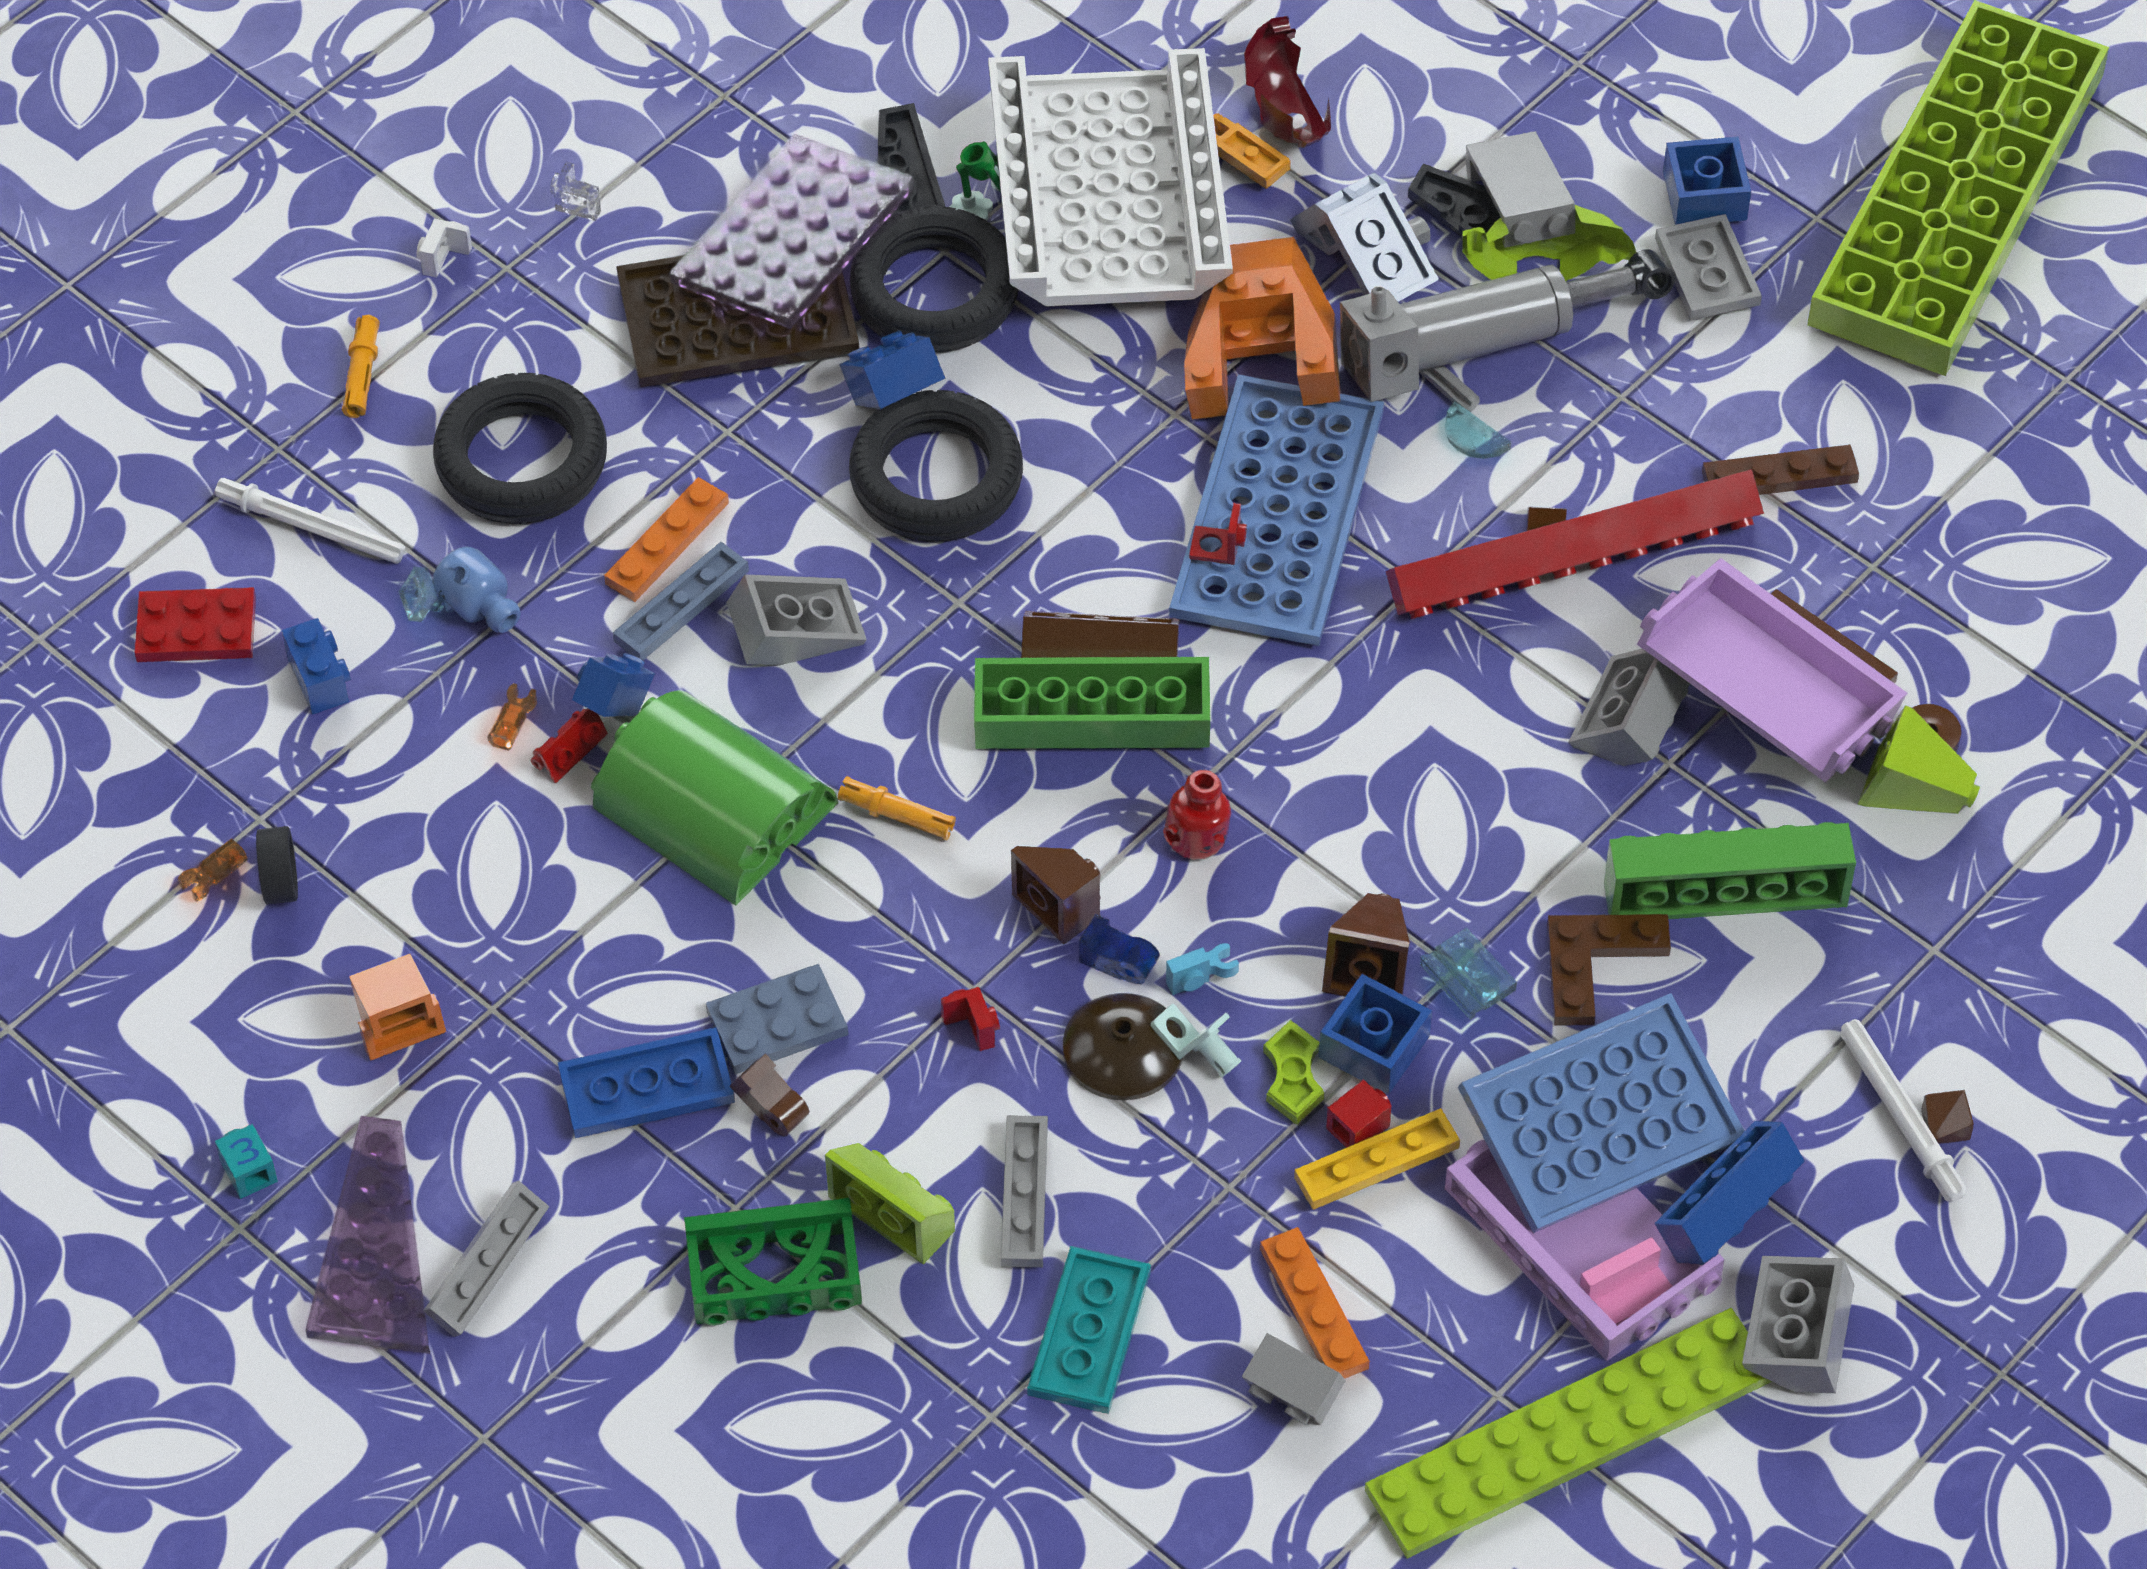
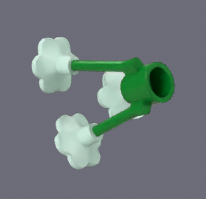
(980, 164)

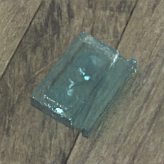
(1468, 973)

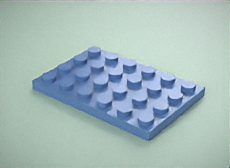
(1601, 1112)

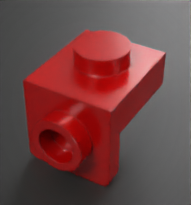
(971, 1006)

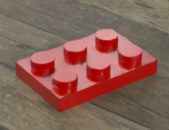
(195, 624)

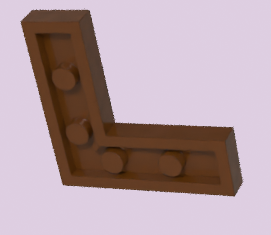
(1580, 937)

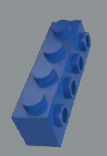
(1730, 1192)

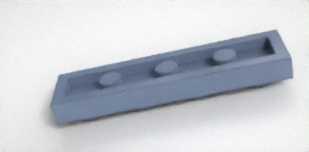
(681, 601)

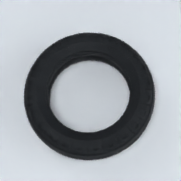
(934, 229)
(531, 499)
(942, 518)

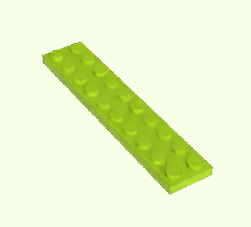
(1564, 1434)

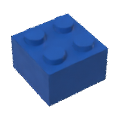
(1706, 179)
(891, 370)
(1375, 1034)

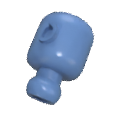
(475, 589)

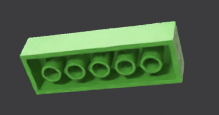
(1092, 702)
(1731, 871)

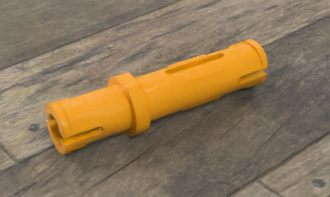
(362, 353)
(883, 803)

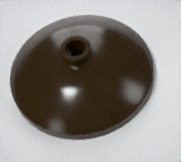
(1118, 1063)

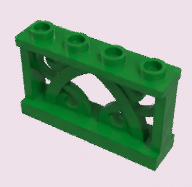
(760, 1298)

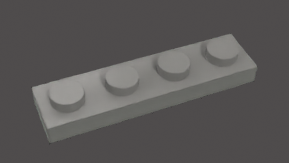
(1024, 1191)
(486, 1259)

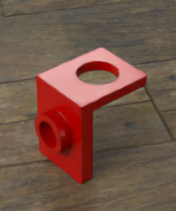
(1230, 540)

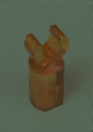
(511, 718)
(213, 869)

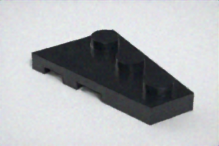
(1453, 200)

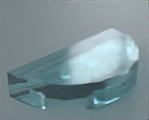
(1472, 435)

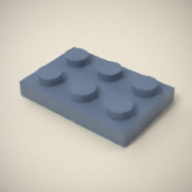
(777, 1018)

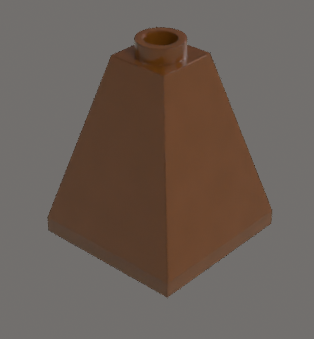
(1368, 942)

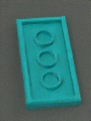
(1089, 1330)

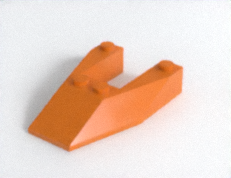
(1262, 310)

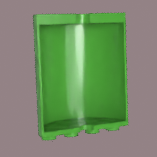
(707, 793)

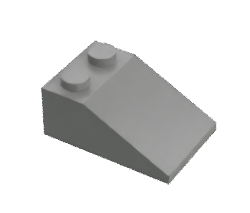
(793, 618)

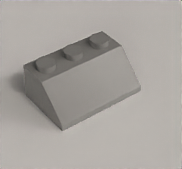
(1630, 709)
(1799, 1322)

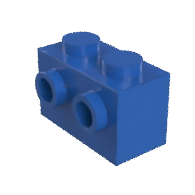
(316, 666)
(613, 685)

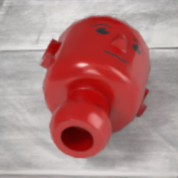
(1198, 817)

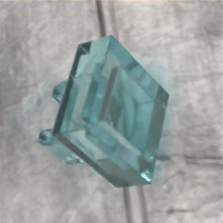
(419, 595)

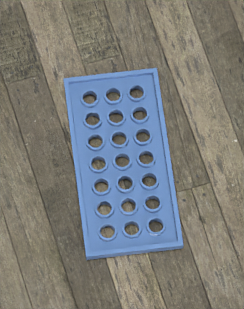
(1292, 526)

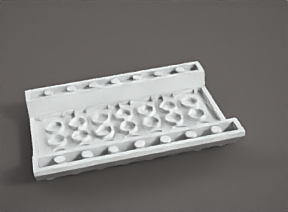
(1110, 182)

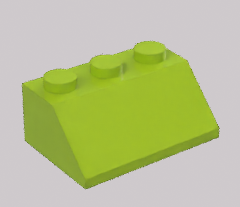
(889, 1200)

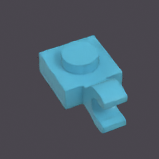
(1193, 968)

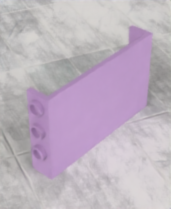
(1772, 669)
(1568, 1248)

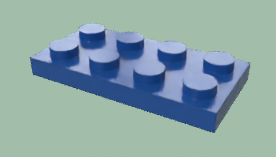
(646, 1082)

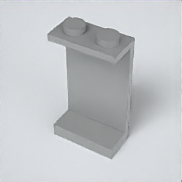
(1523, 187)

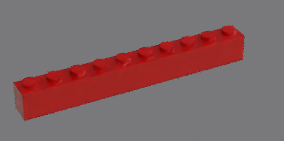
(1575, 542)

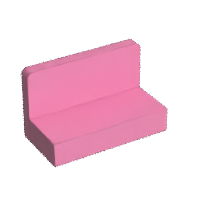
(1626, 1281)

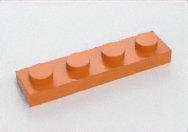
(666, 539)
(1314, 1303)

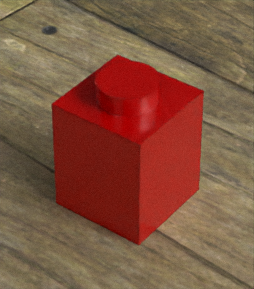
(1359, 1114)

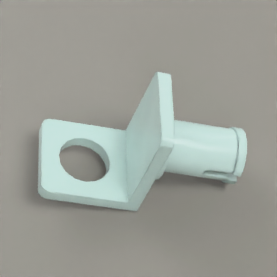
(1206, 1042)

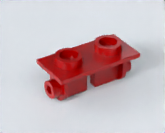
(573, 742)

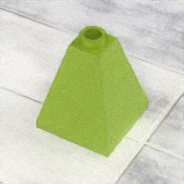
(1917, 770)

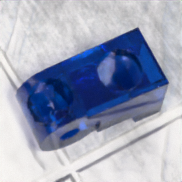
(1116, 952)

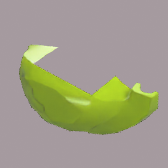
(1594, 241)

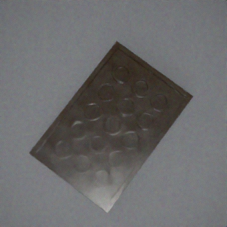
(692, 336)

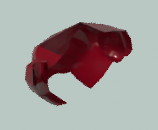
(1272, 70)

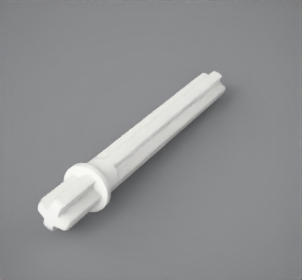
(261, 502)
(1936, 1163)

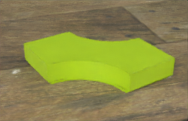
(1294, 1089)

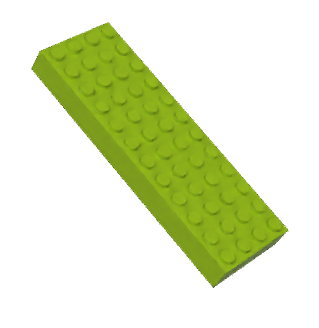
(1958, 188)

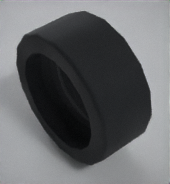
(276, 865)

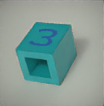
(246, 1160)

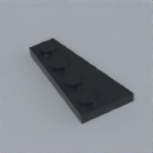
(905, 150)

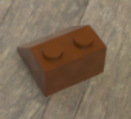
(1056, 888)

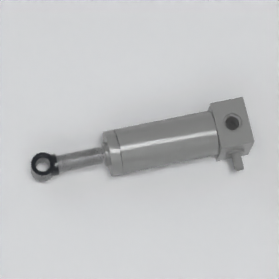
(1391, 341)

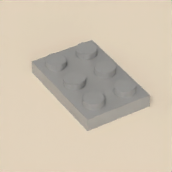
(1708, 267)

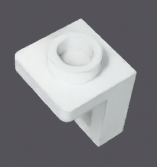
(441, 239)

